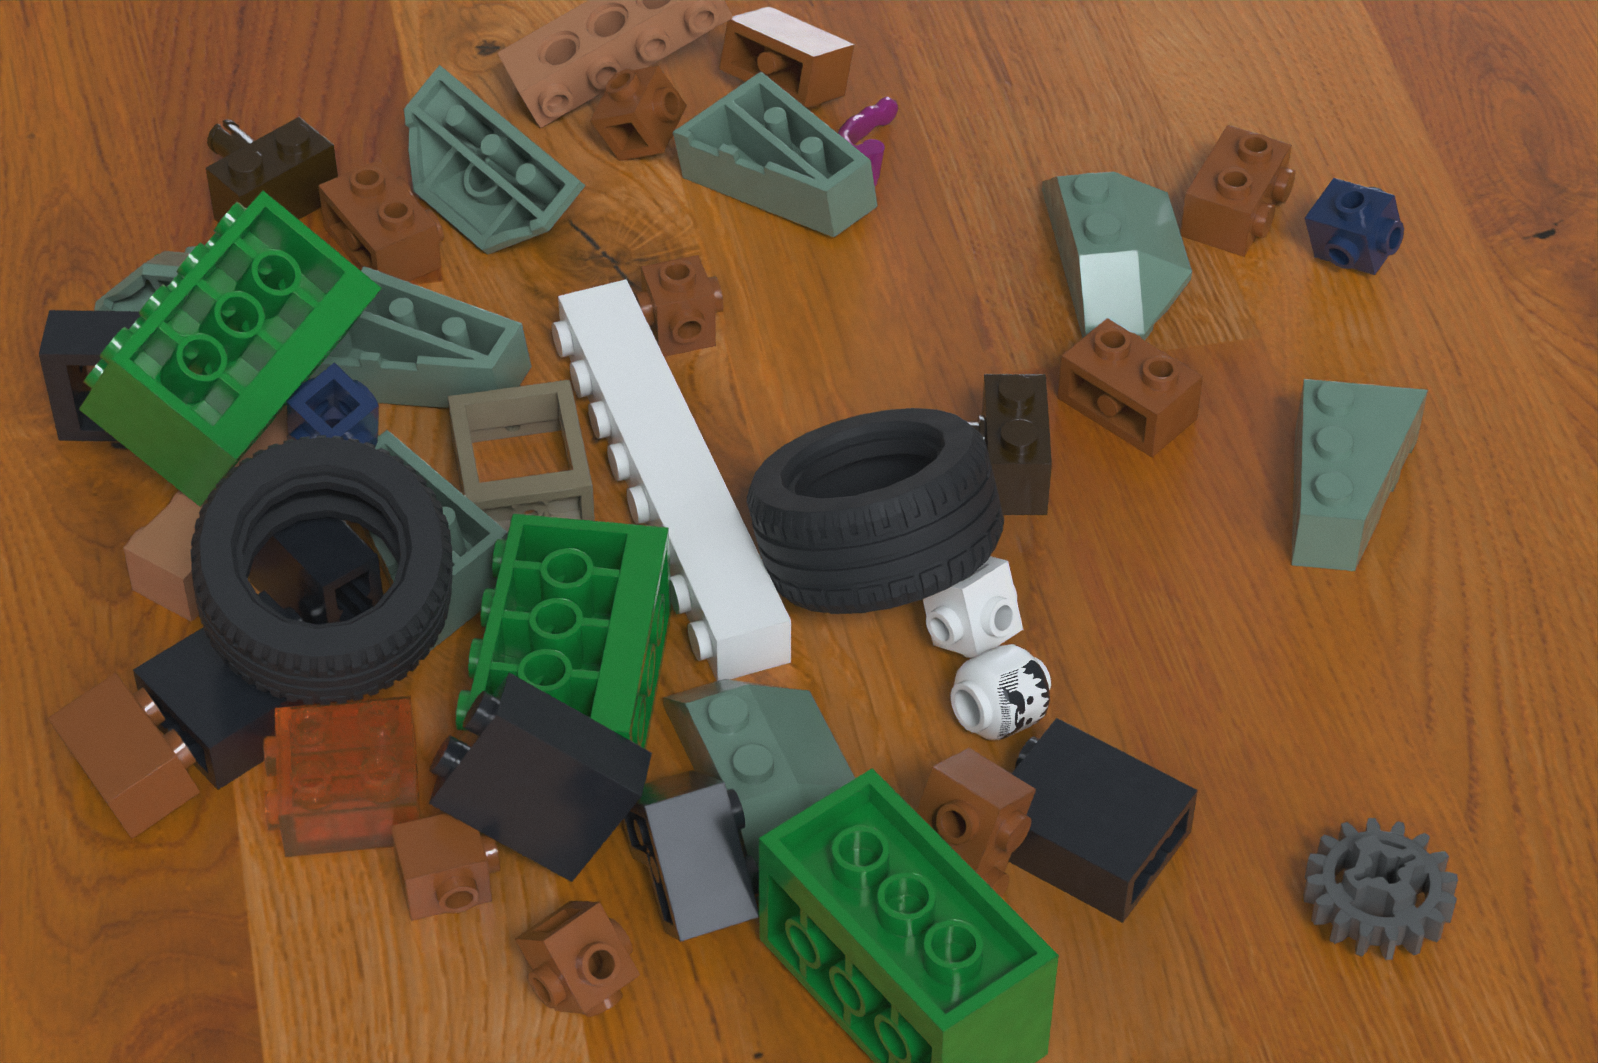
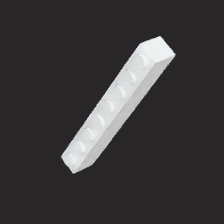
(672, 481)

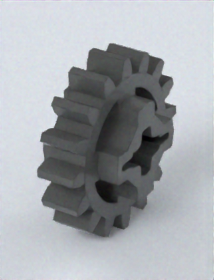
(1380, 888)

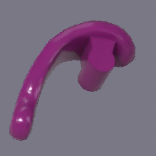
(861, 125)

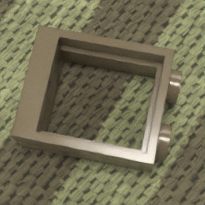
(515, 414)

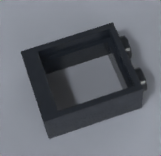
(68, 346)

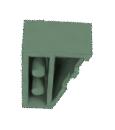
(471, 540)

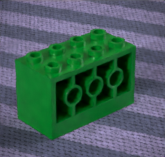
(225, 345)
(577, 617)
(902, 934)

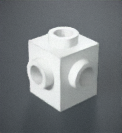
(975, 611)

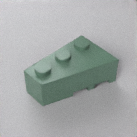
(777, 157)
(428, 346)
(1346, 465)

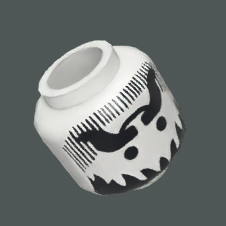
(1001, 692)

